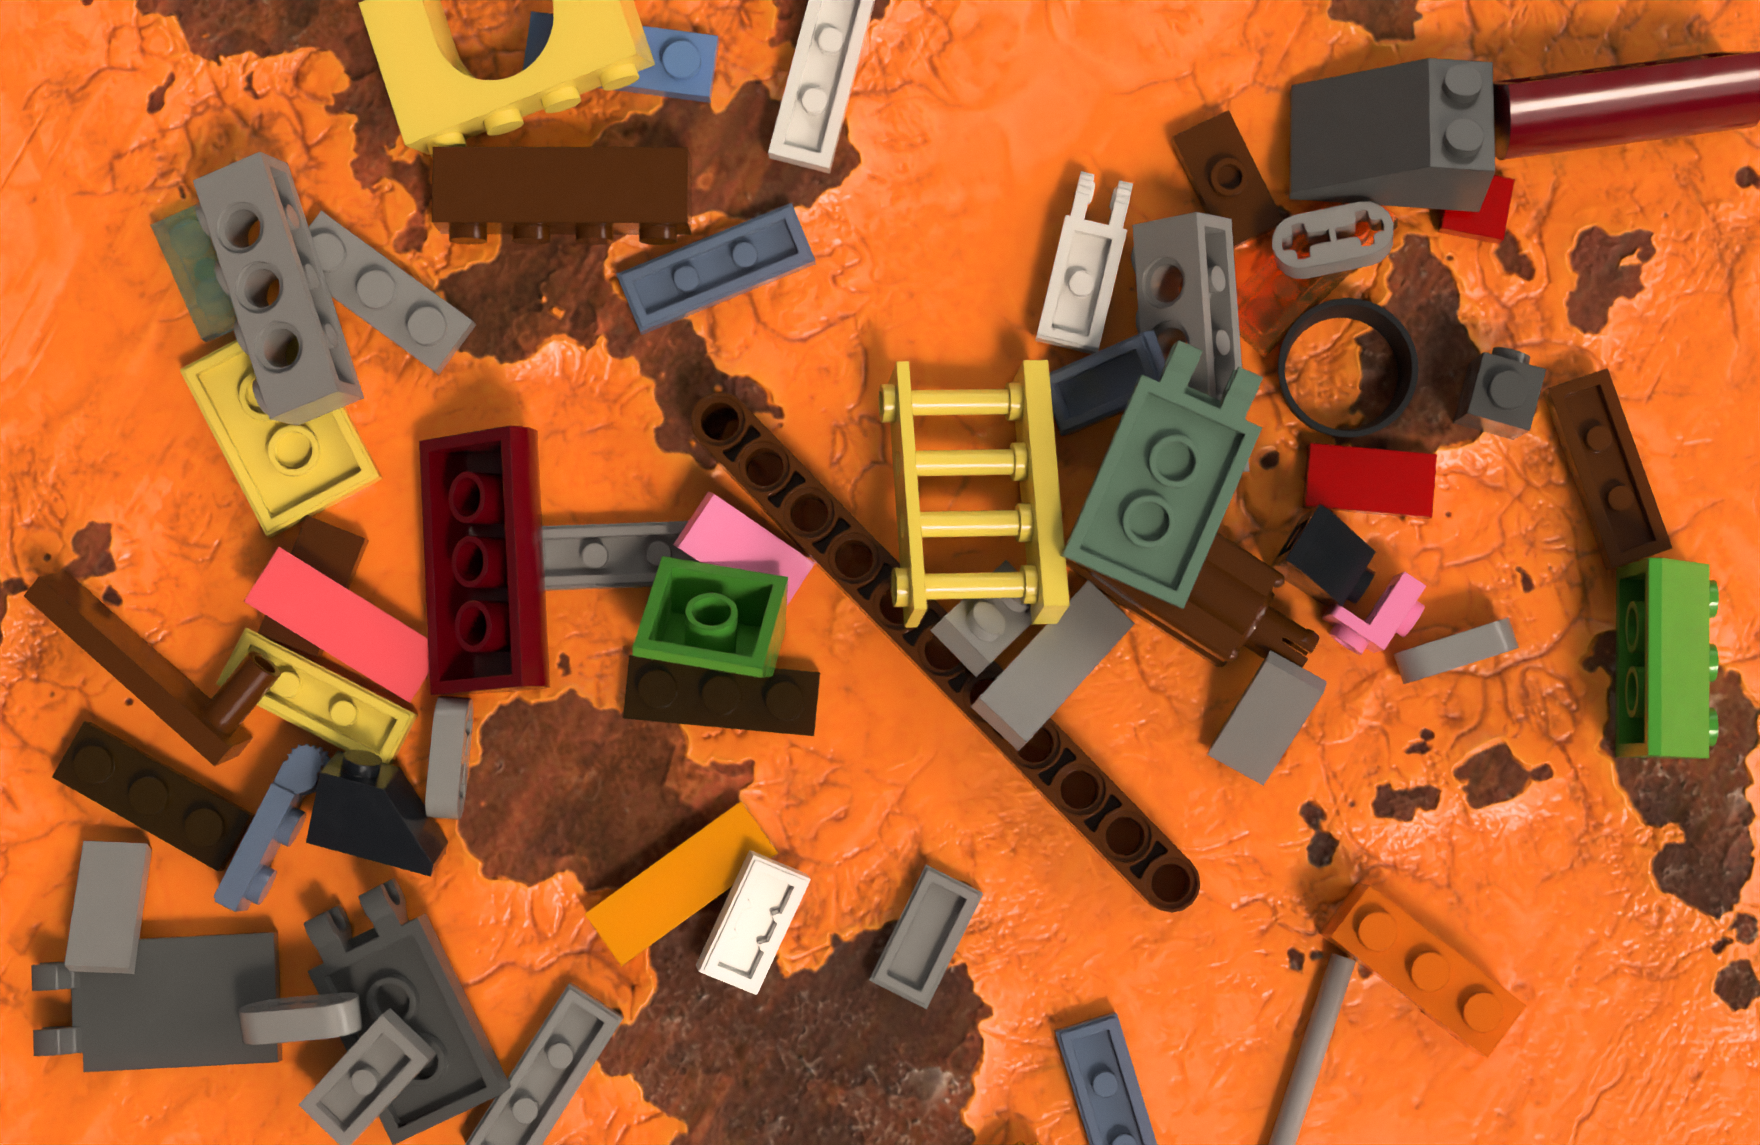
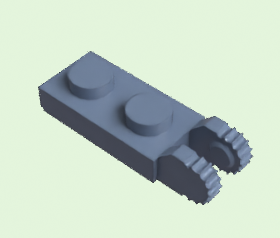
(274, 824)

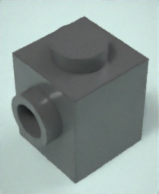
(1500, 393)

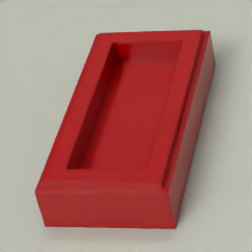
(1370, 480)

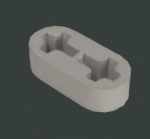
(1330, 225)
(1456, 650)
(449, 757)
(300, 1018)

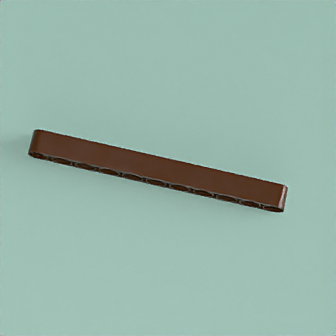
(955, 684)

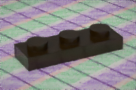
(720, 698)
(153, 796)

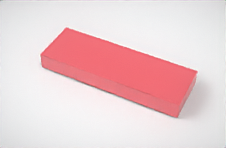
(341, 624)

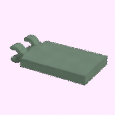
(1166, 480)

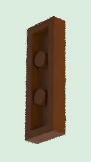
(1607, 469)

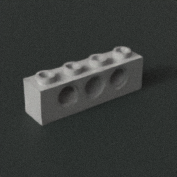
(1206, 309)
(323, 371)

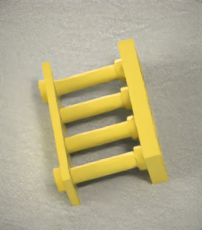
(1033, 521)

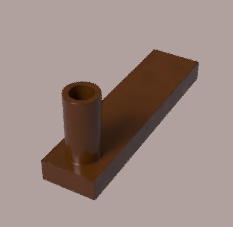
(203, 722)

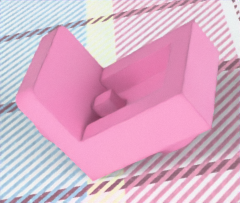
(1393, 613)

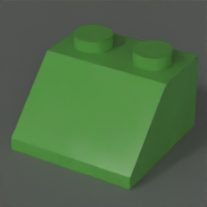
(714, 618)

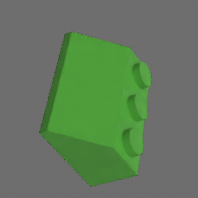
(1665, 659)

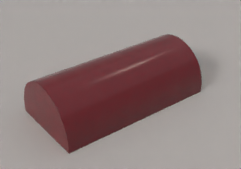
(1626, 103)
(484, 562)

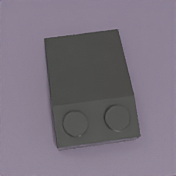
(1396, 136)

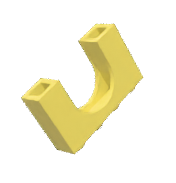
(445, 104)

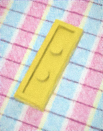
(326, 701)

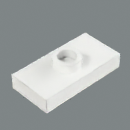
(753, 922)

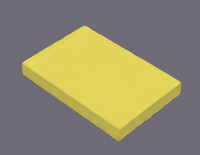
(278, 465)

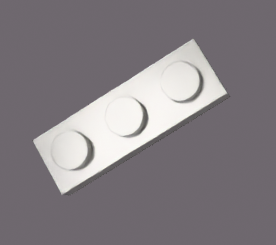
(820, 82)

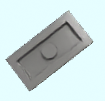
(983, 627)
(367, 1078)

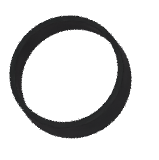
(1388, 327)

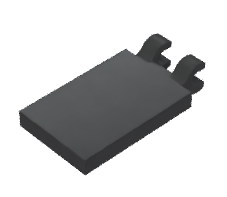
(407, 970)
(171, 1010)

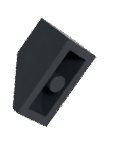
(1326, 559)
(374, 814)

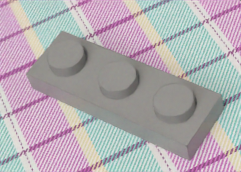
(388, 296)

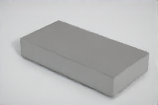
(1267, 717)
(108, 907)
(926, 936)

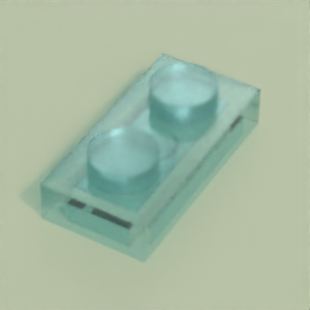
(192, 263)

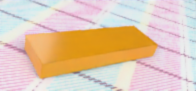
(678, 884)

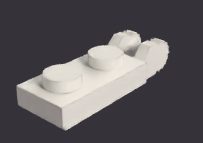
(1084, 271)

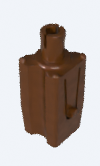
(1223, 611)

